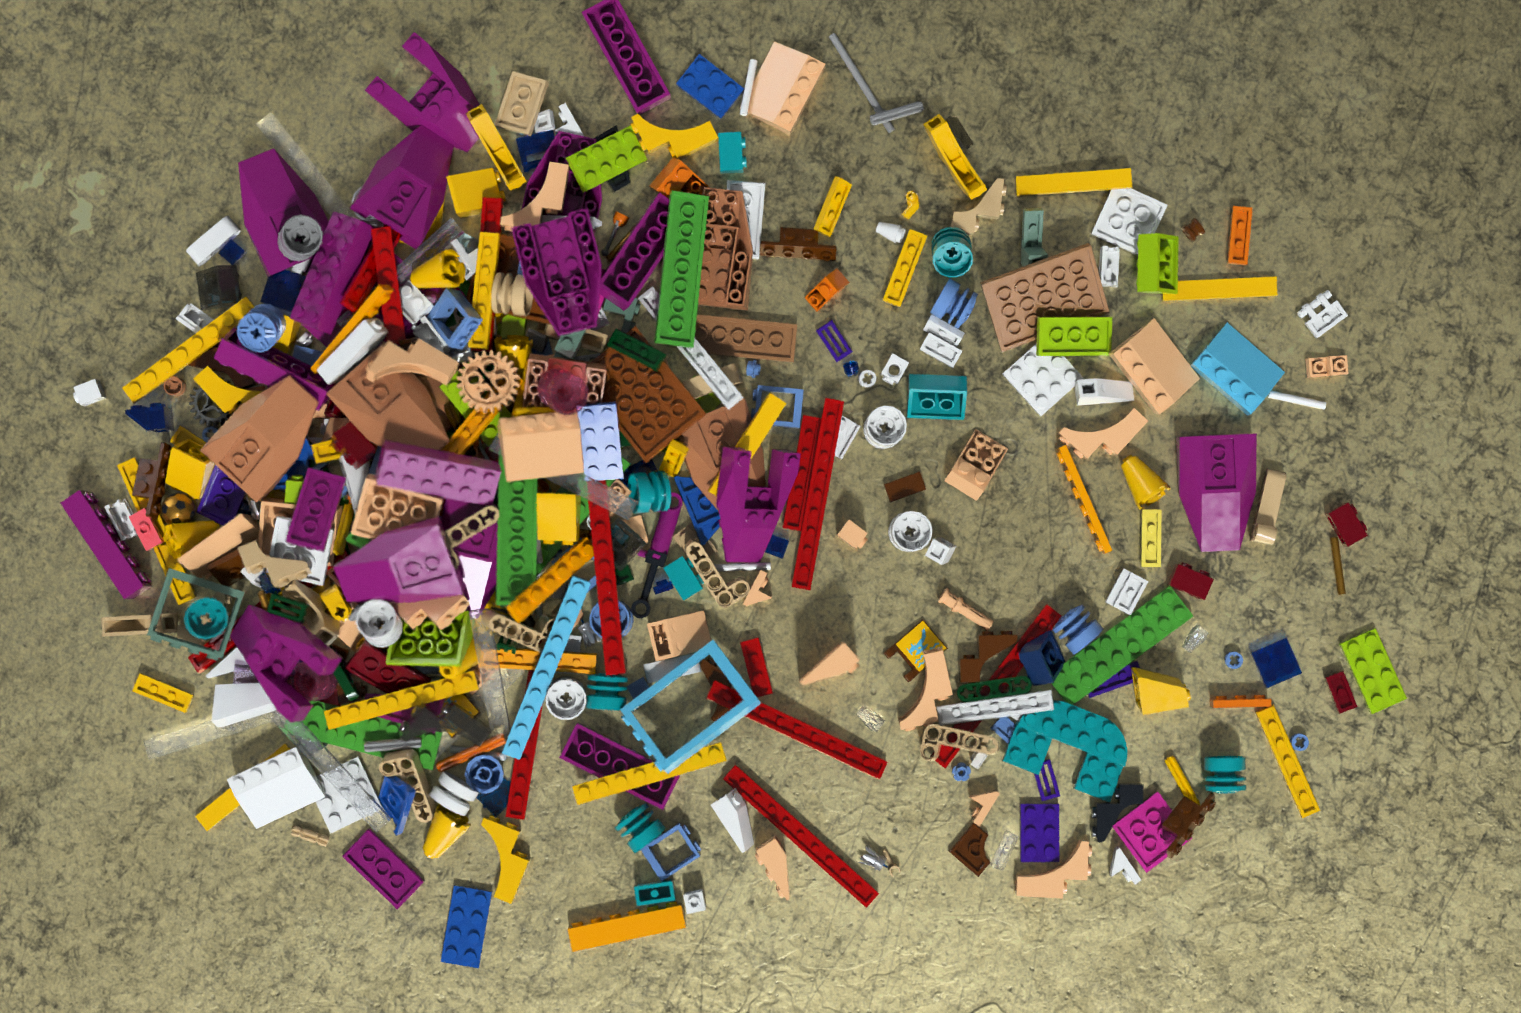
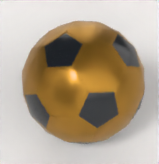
(178, 509)

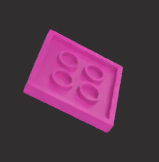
(1143, 831)

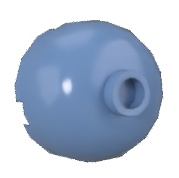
(484, 773)

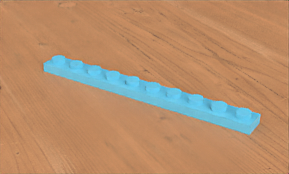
(546, 667)

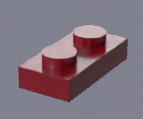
(1340, 692)

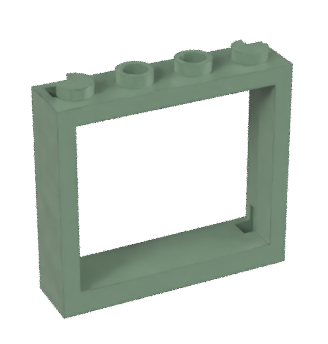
(192, 647)

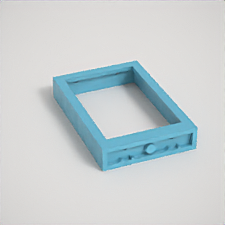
(749, 703)

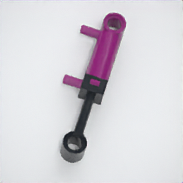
(658, 551)

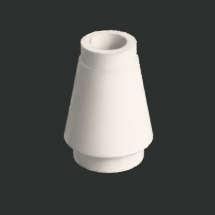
(891, 231)

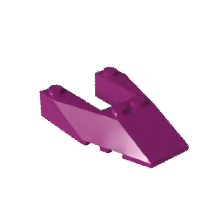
(439, 102)
(752, 512)
(272, 651)

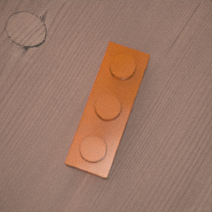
(1239, 235)
(1240, 701)

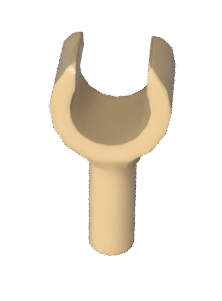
(890, 862)

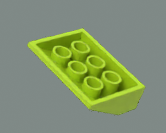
(430, 646)

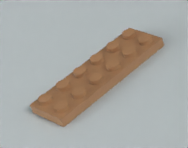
(746, 338)

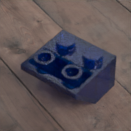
(154, 418)

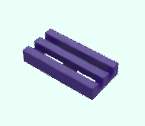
(842, 354)
(1039, 786)

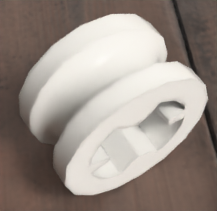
(873, 380)

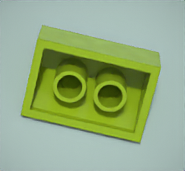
(1157, 263)

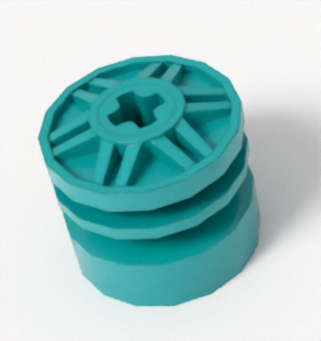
(954, 260)
(650, 491)
(216, 614)
(606, 692)
(1225, 773)
(640, 827)

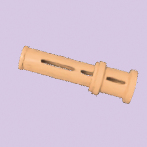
(958, 605)

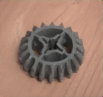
(208, 407)

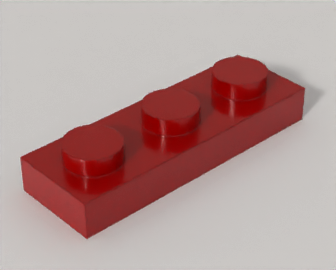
(756, 667)

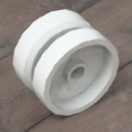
(452, 794)

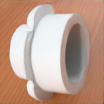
(305, 339)

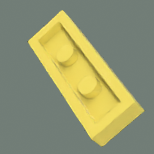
(1151, 538)

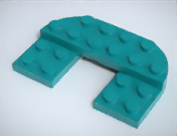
(1077, 728)

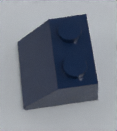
(1042, 659)

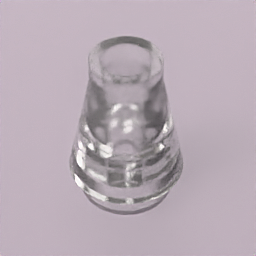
(1195, 638)
(870, 719)

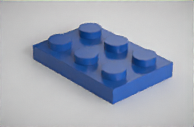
(710, 86)

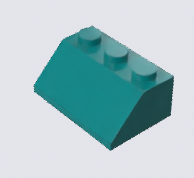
(937, 396)

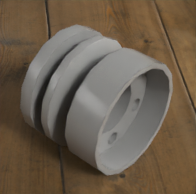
(303, 228)

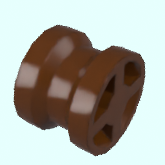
(1193, 230)

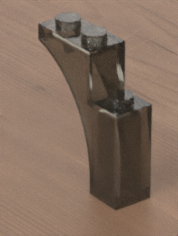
(453, 720)

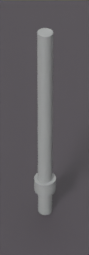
(859, 79)

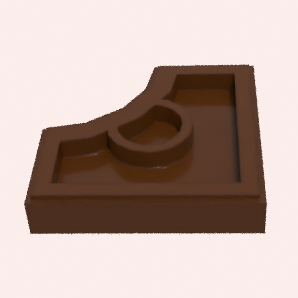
(970, 849)

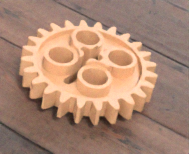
(474, 392)

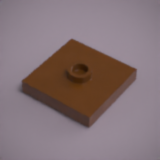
(228, 568)

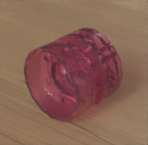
(562, 391)
(310, 684)

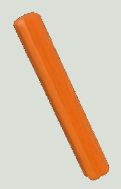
(471, 752)

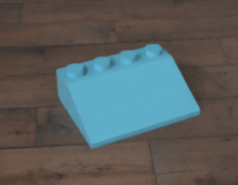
(1237, 369)

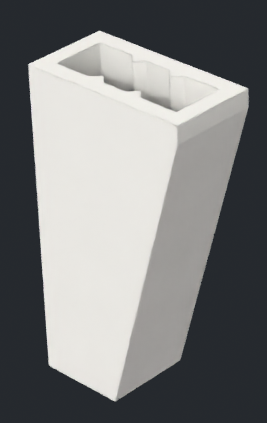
(353, 350)
(238, 703)

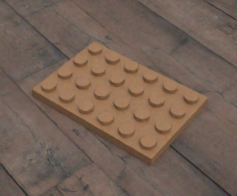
(1048, 288)

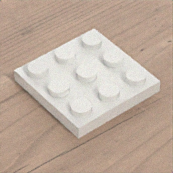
(1126, 216)
(1042, 379)
(315, 559)
(334, 808)

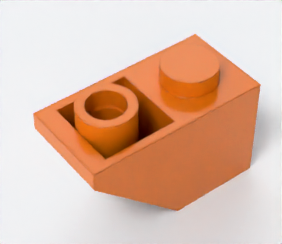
(826, 289)

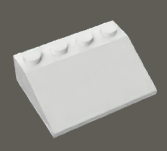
(276, 787)

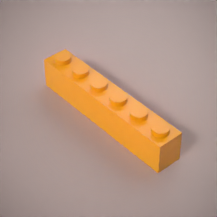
(626, 927)

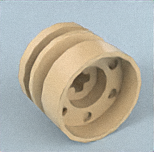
(511, 294)

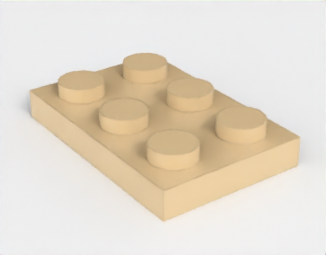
(521, 103)

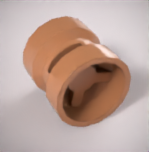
(171, 386)

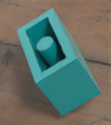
(731, 152)
(683, 577)
(654, 892)

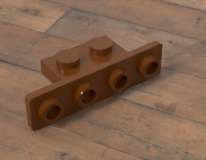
(798, 244)
(151, 480)
(1184, 820)

